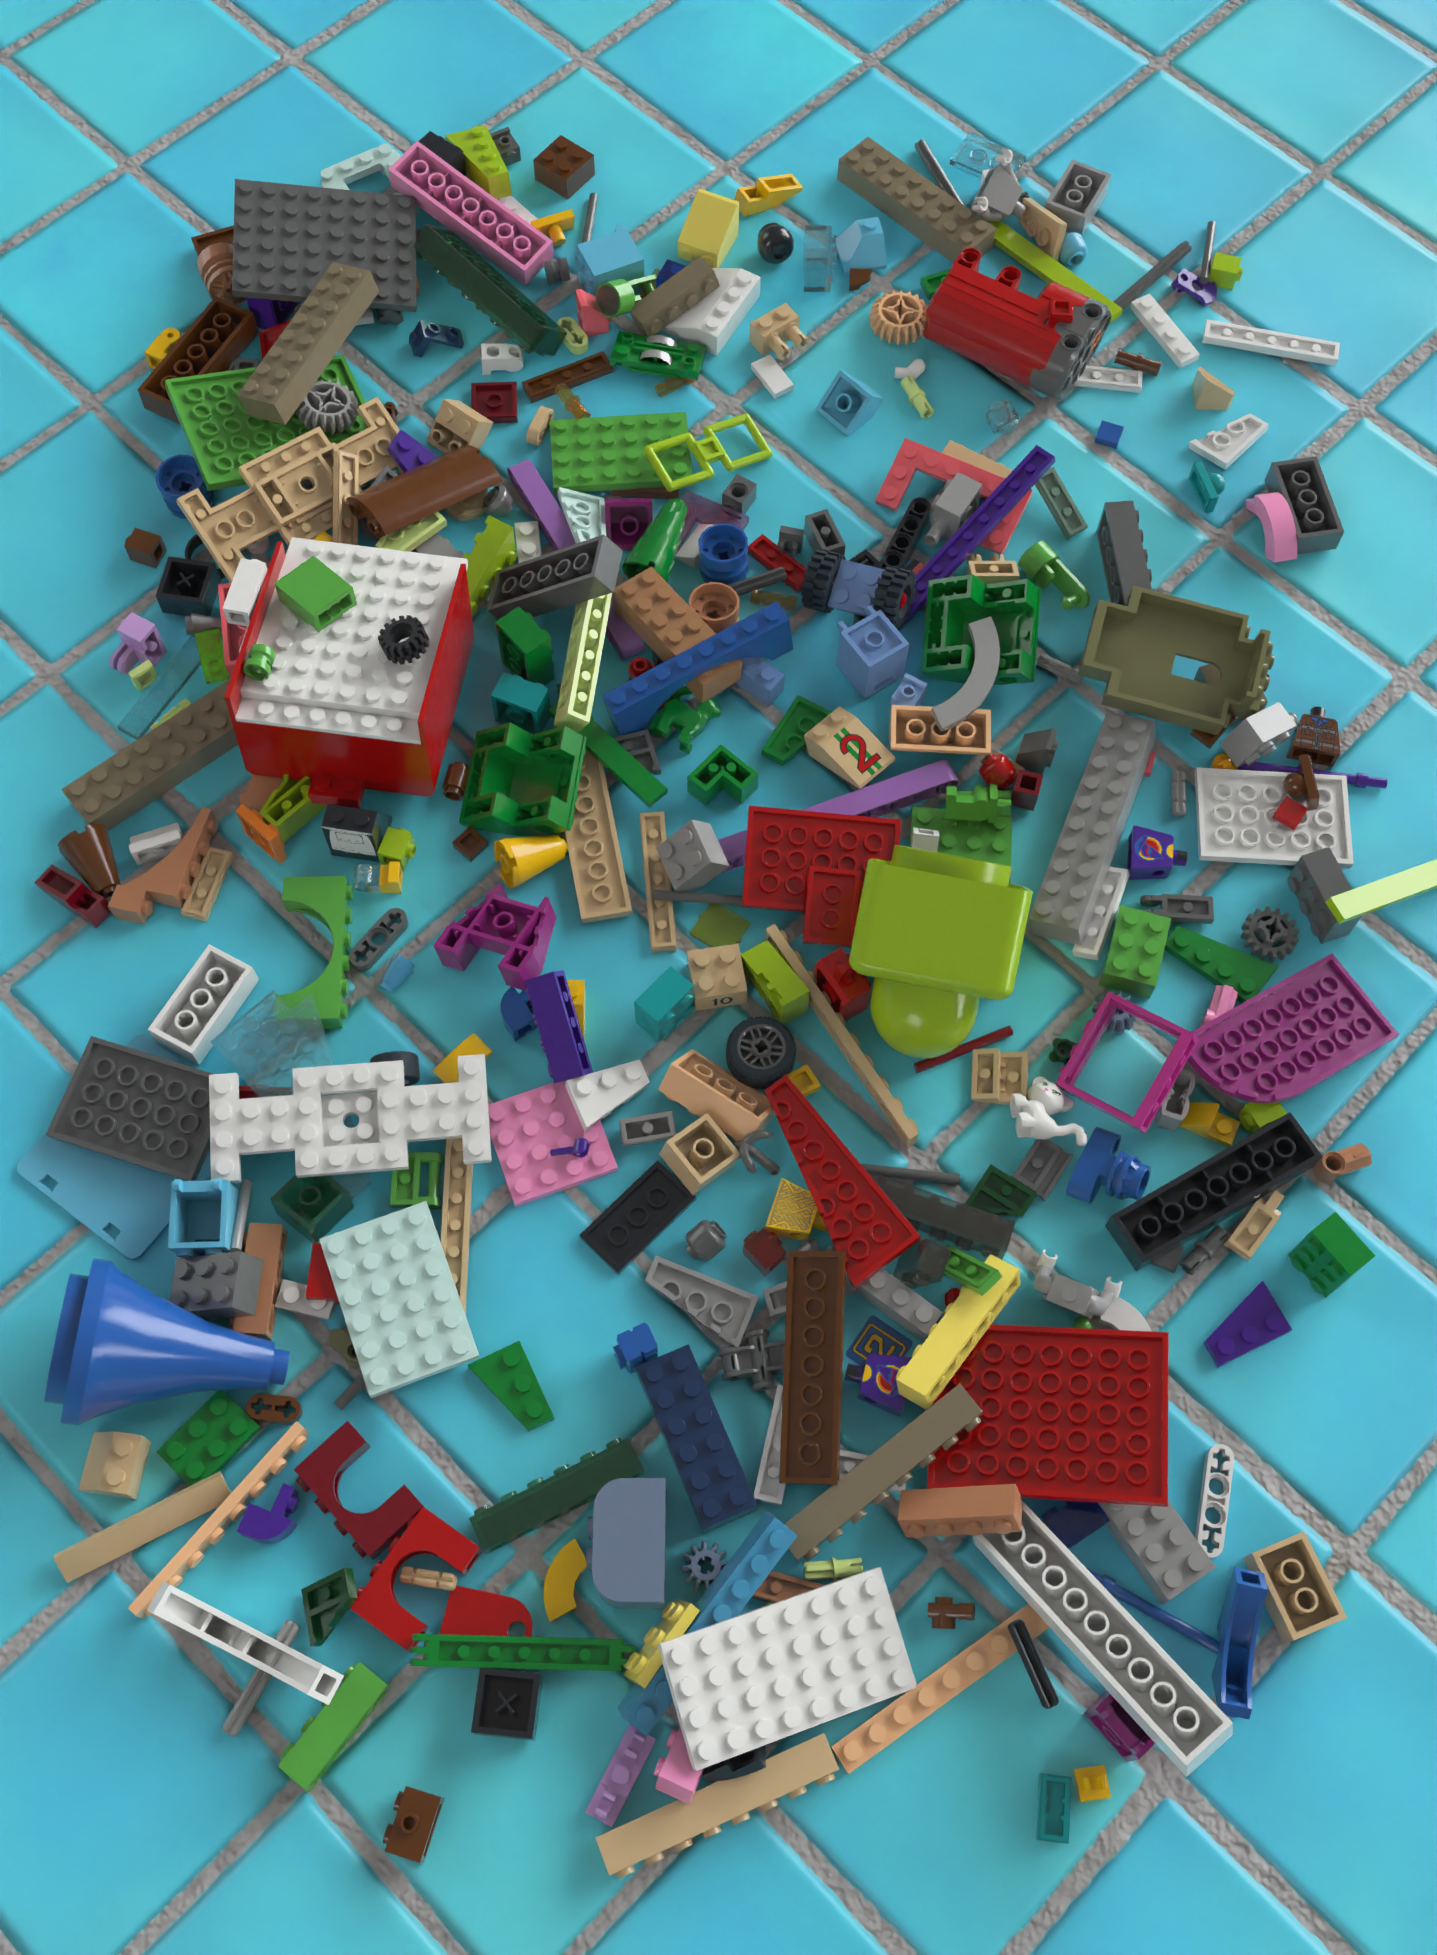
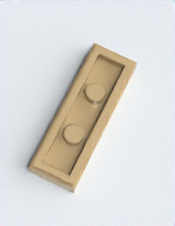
(207, 884)

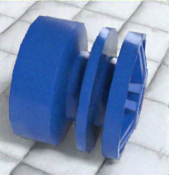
(178, 477)
(723, 554)

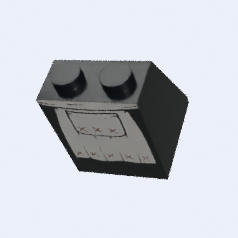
(354, 831)

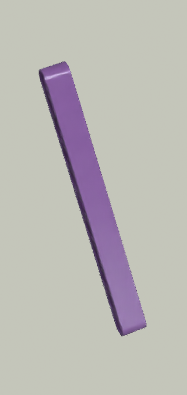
(558, 534)
(867, 801)

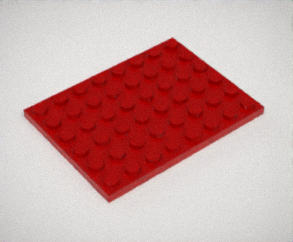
(1064, 1415)

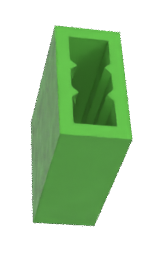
(315, 593)

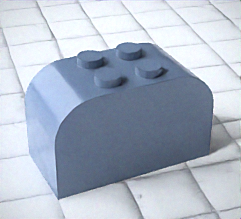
(629, 1543)

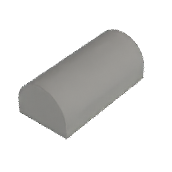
(647, 1128)

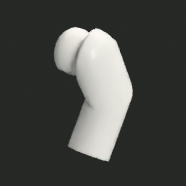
(915, 369)

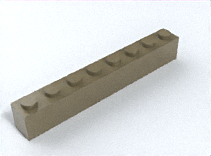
(881, 1471)

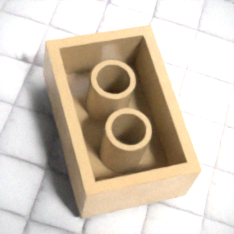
(1297, 1586)

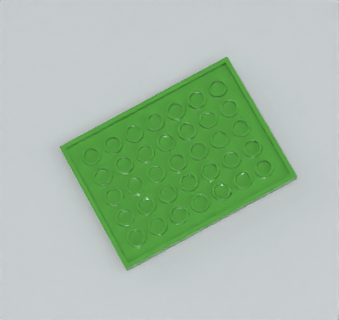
(223, 432)

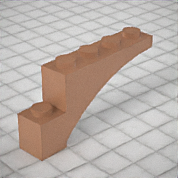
(168, 880)

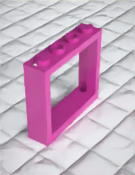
(1163, 1082)

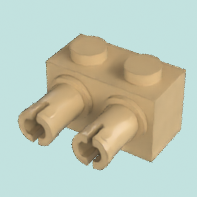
(775, 329)
(992, 571)

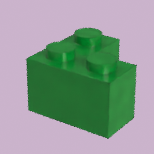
(722, 772)

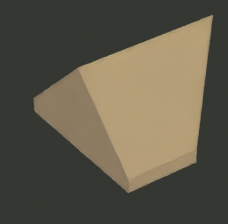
(1210, 392)

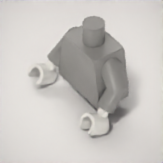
(999, 192)
(1070, 1293)

